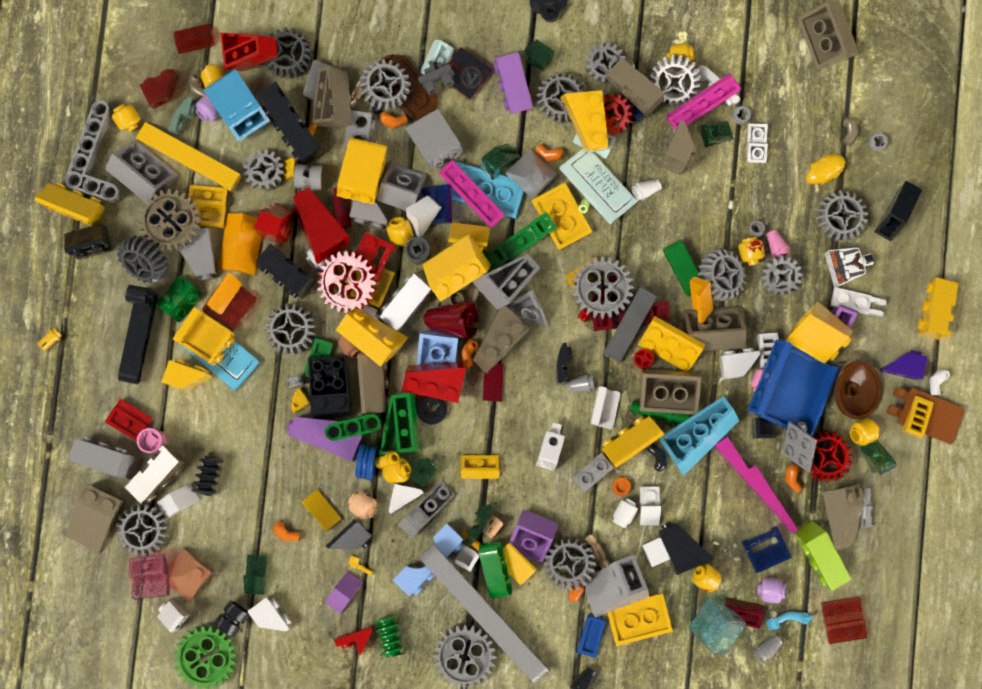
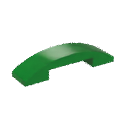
(520, 241)

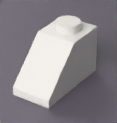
(172, 615)

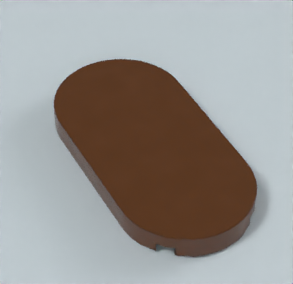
(418, 100)

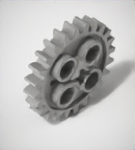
(585, 287)
(481, 661)

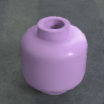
(206, 110)
(772, 590)

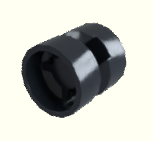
(230, 620)

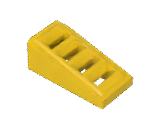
(909, 420)

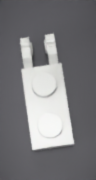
(711, 78)
(856, 301)

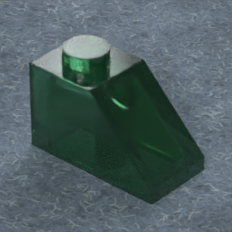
(498, 160)

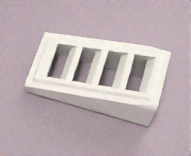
(761, 345)

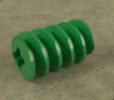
(389, 636)

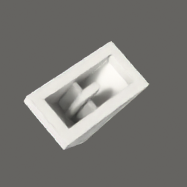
(422, 214)
(403, 495)
(177, 501)

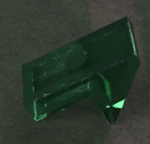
(716, 133)
(878, 458)
(255, 574)

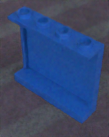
(792, 387)

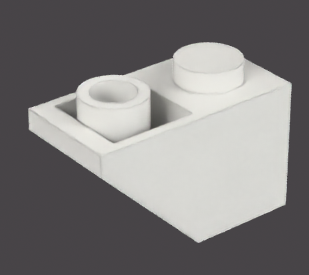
(737, 365)
(268, 615)

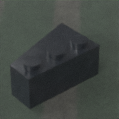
(285, 272)

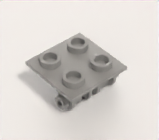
(799, 445)

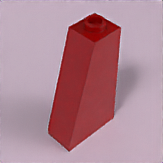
(319, 226)

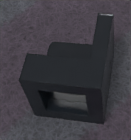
(762, 429)

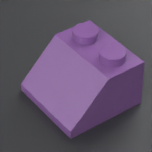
(533, 535)

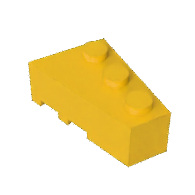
(588, 117)
(938, 309)
(371, 336)

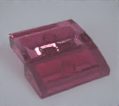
(149, 577)

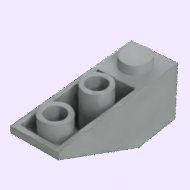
(426, 509)

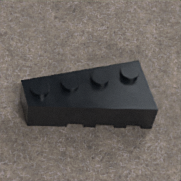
(289, 123)

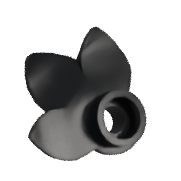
(543, 6)

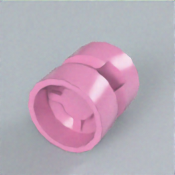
(151, 440)

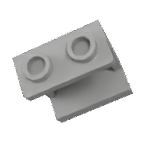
(434, 139)

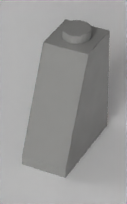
(201, 254)

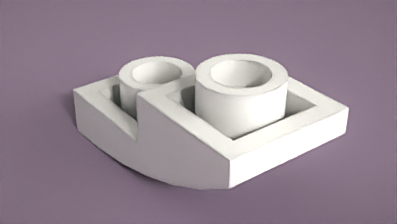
(757, 142)

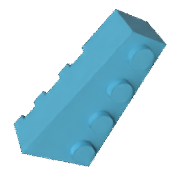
(698, 434)

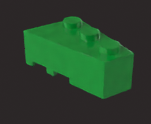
(401, 426)

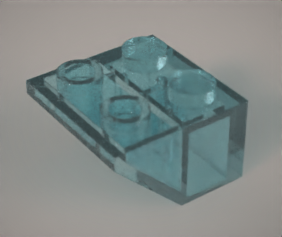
(716, 626)

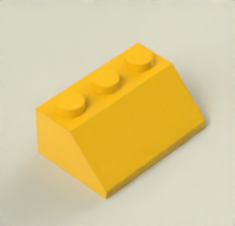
(71, 204)
(455, 267)
(631, 441)

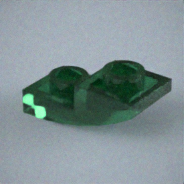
(481, 520)

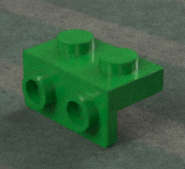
(179, 299)

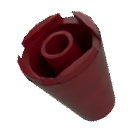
(453, 319)

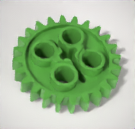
(214, 671)

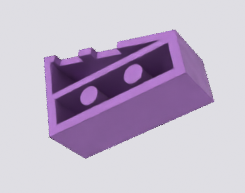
(512, 82)

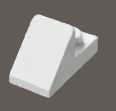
(650, 506)

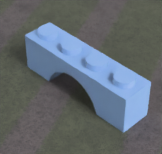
(411, 578)

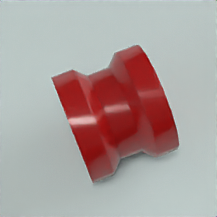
(643, 355)

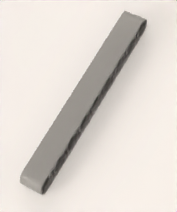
(483, 613)

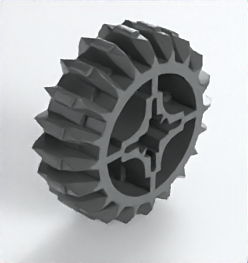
(293, 49)
(142, 259)

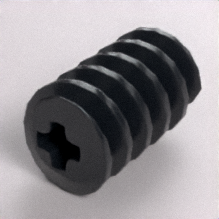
(207, 475)

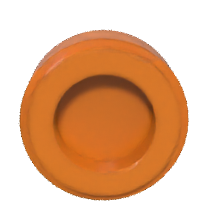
(621, 486)

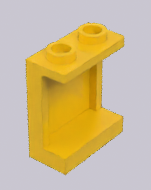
(204, 336)

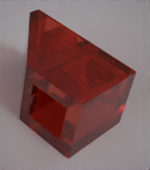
(160, 89)

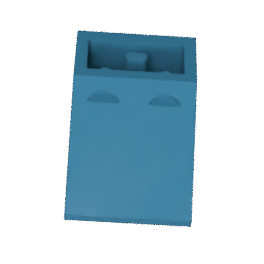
(236, 105)

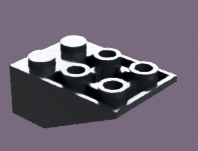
(329, 387)

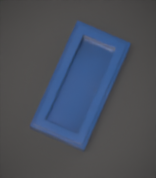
(591, 636)

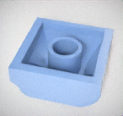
(436, 347)

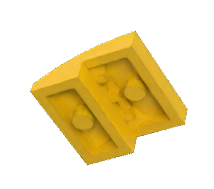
(211, 204)

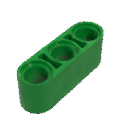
(681, 264)
(362, 427)
(495, 569)

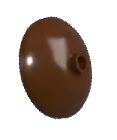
(858, 390)

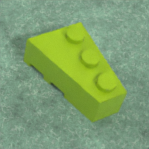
(822, 556)

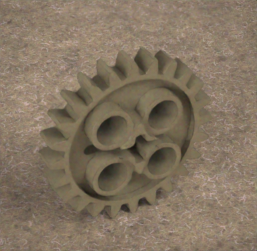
(157, 232)

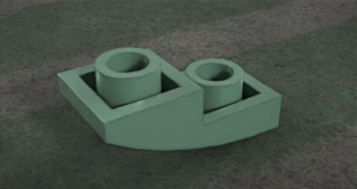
(185, 111)

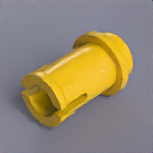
(51, 337)
(390, 459)

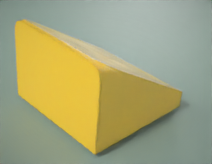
(289, 168)

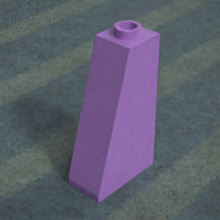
(313, 432)

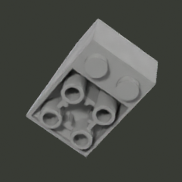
(616, 586)

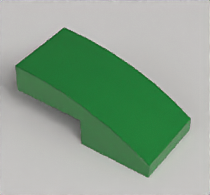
(320, 348)

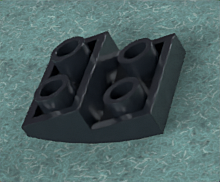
(563, 358)

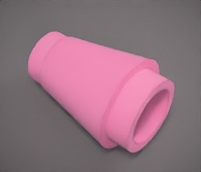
(777, 244)

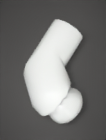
(936, 379)

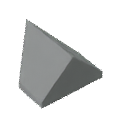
(528, 309)

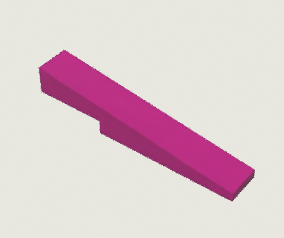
(755, 481)

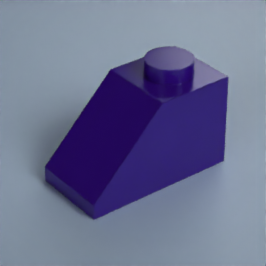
(908, 365)

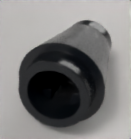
(583, 680)

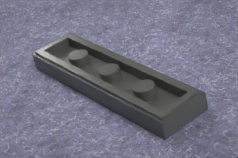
(630, 324)

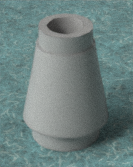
(581, 384)
(768, 648)

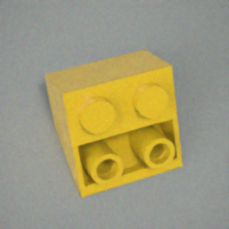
(479, 234)
(183, 377)

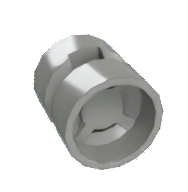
(315, 175)

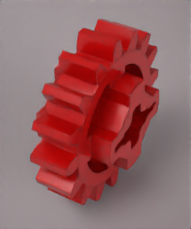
(617, 107)

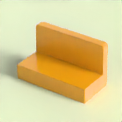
(701, 298)

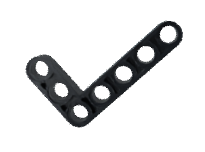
(138, 332)

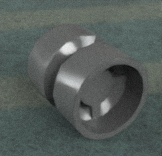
(417, 250)

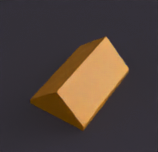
(240, 244)

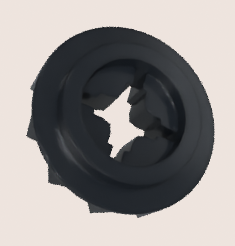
(431, 419)

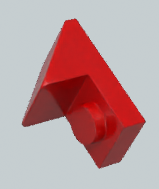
(360, 637)

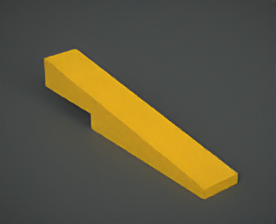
(189, 157)

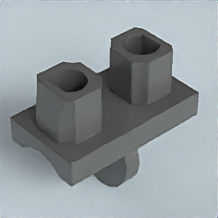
(435, 74)

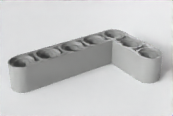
(90, 156)

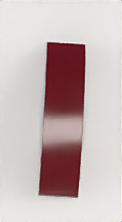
(658, 309)

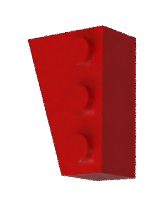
(246, 50)
(275, 223)
(436, 380)

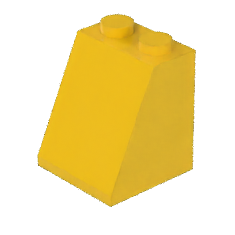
(362, 171)
(820, 334)

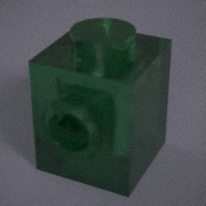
(538, 55)
(423, 472)

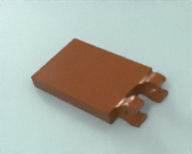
(943, 419)

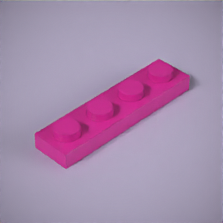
(704, 101)
(471, 194)

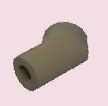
(196, 85)
(852, 128)
(855, 356)

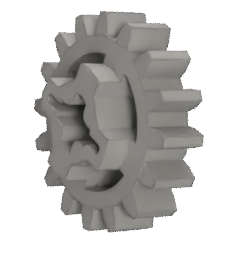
(597, 65)
(270, 169)
(786, 268)

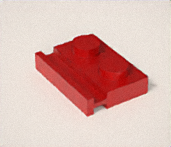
(128, 419)

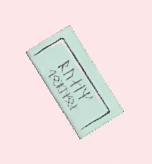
(598, 185)

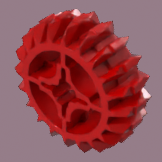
(841, 466)

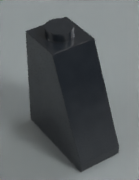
(898, 211)
(682, 548)

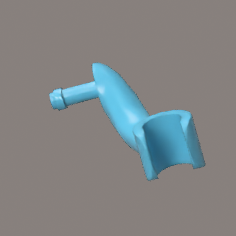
(801, 617)

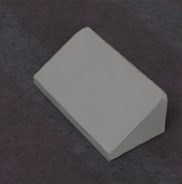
(310, 88)

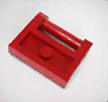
(369, 247)

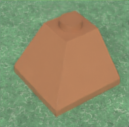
(188, 574)

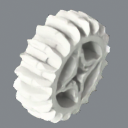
(670, 73)

